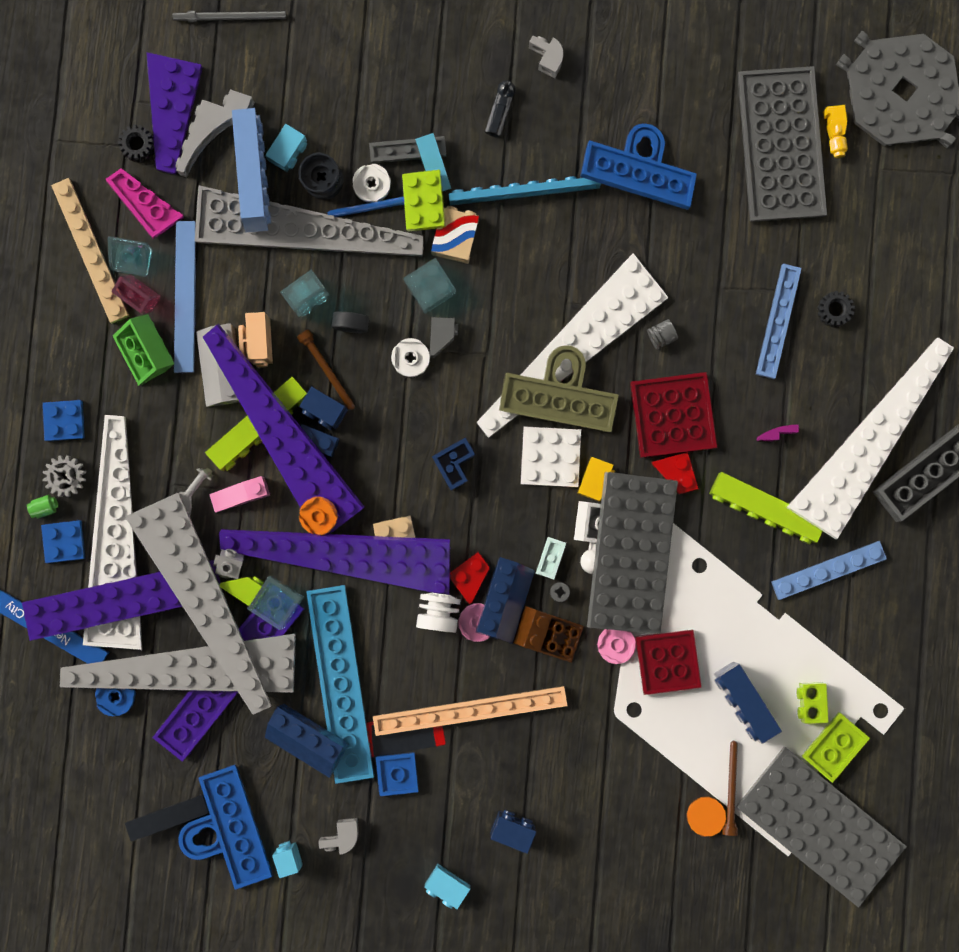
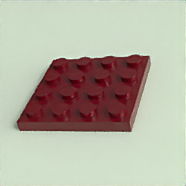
(673, 414)

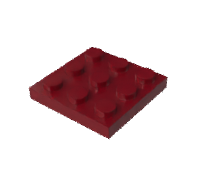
(668, 662)

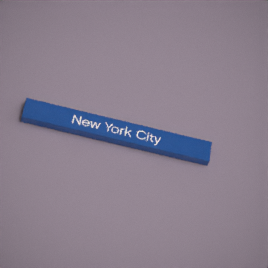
(67, 641)

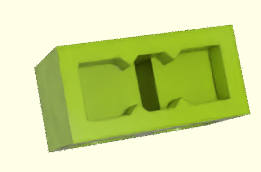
(819, 702)

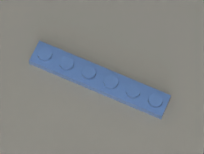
(778, 321)
(828, 570)

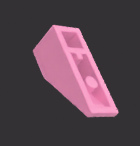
(240, 494)

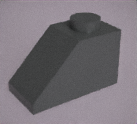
(441, 334)

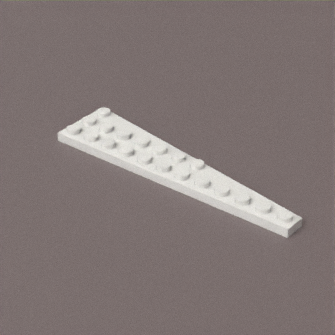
(845, 478)
(113, 537)

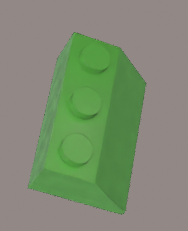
(143, 349)

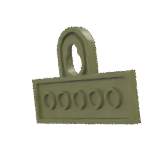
(559, 401)

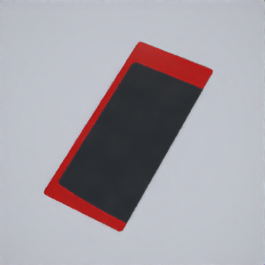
(404, 741)

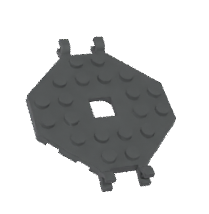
(885, 113)

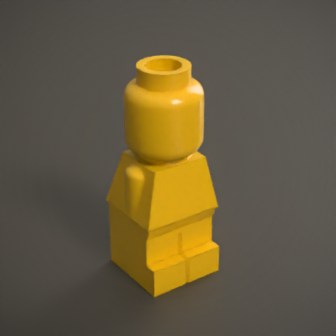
(836, 129)

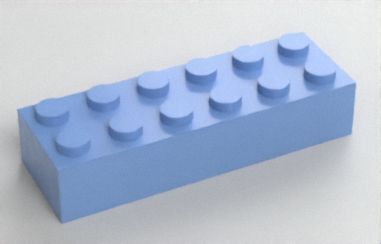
(251, 170)

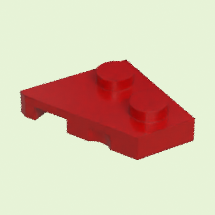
(678, 469)
(470, 576)

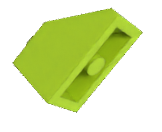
(244, 588)

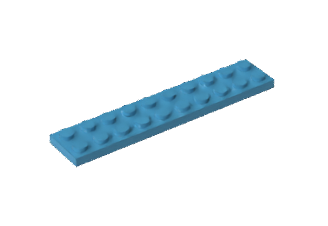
(340, 680)

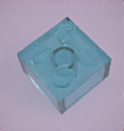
(429, 285)
(305, 293)
(275, 603)

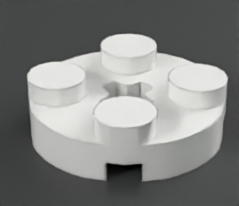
(367, 173)
(419, 351)

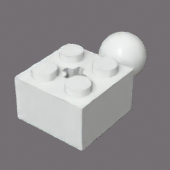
(587, 530)

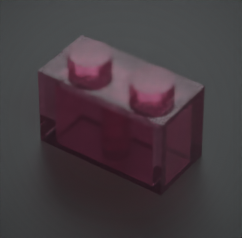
(135, 294)

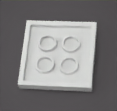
(550, 457)

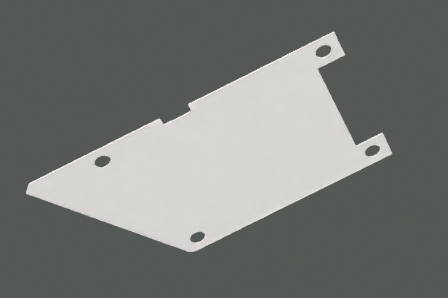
(730, 626)

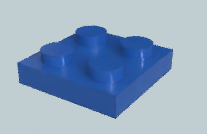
(63, 420)
(63, 541)
(397, 774)

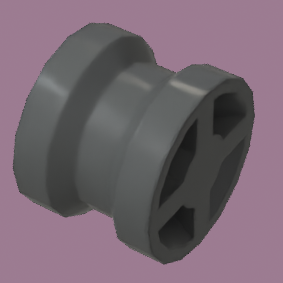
(556, 592)

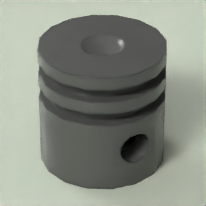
(662, 334)

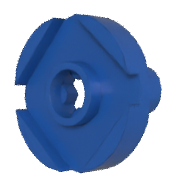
(118, 707)

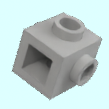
(228, 563)

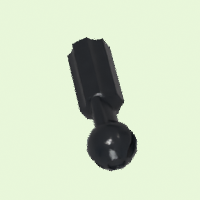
(500, 108)

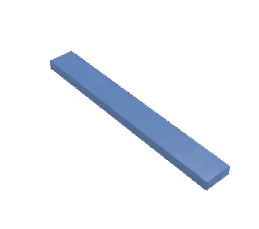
(185, 297)

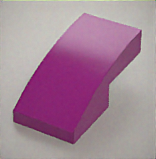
(773, 435)

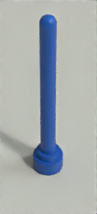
(367, 207)

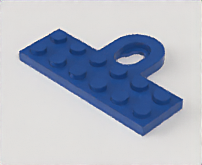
(639, 174)
(234, 827)

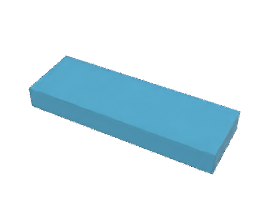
(431, 157)

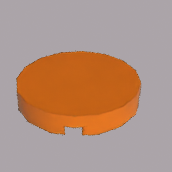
(318, 515)
(706, 816)

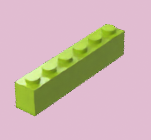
(243, 435)
(762, 506)

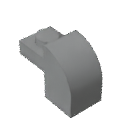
(552, 54)
(347, 836)

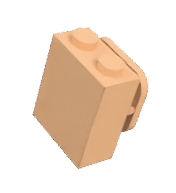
(256, 339)

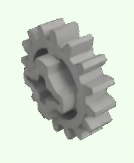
(59, 482)

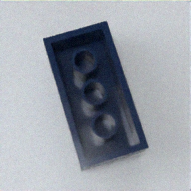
(747, 702)

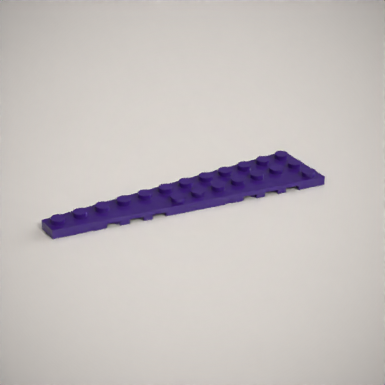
(291, 449)
(390, 560)

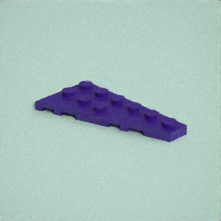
(172, 97)

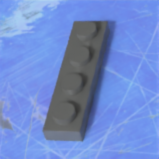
(400, 150)

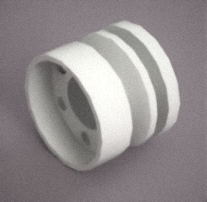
(438, 613)

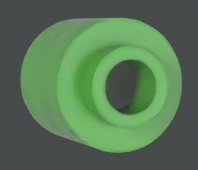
(42, 506)

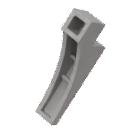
(209, 122)

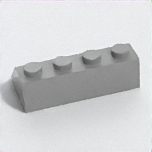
(216, 387)

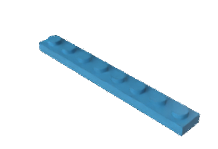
(516, 190)

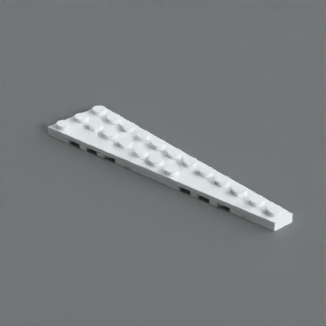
(607, 315)

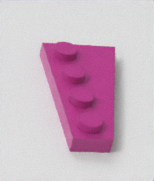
(148, 209)

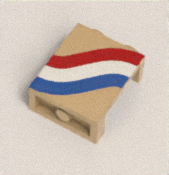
(457, 236)

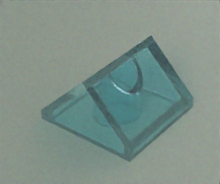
(129, 256)

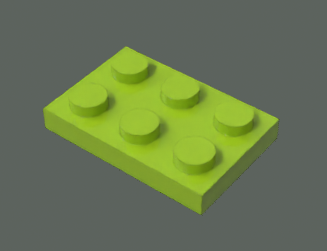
(423, 200)
(835, 747)

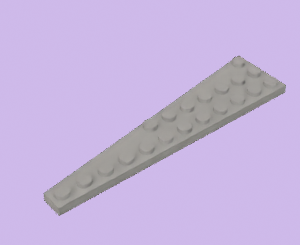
(295, 228)
(180, 557)
(188, 669)

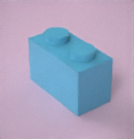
(286, 148)
(287, 859)
(447, 887)

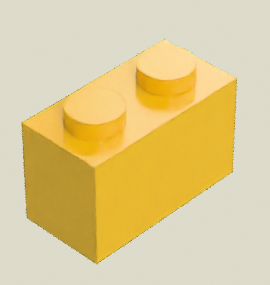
(593, 479)

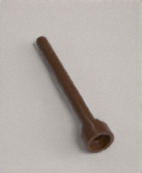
(307, 339)
(730, 827)

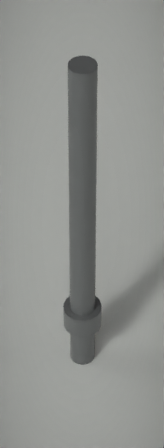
(192, 16)

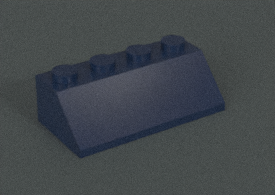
(505, 600)
(305, 739)

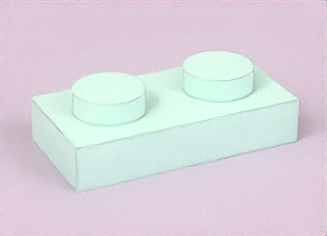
(550, 558)

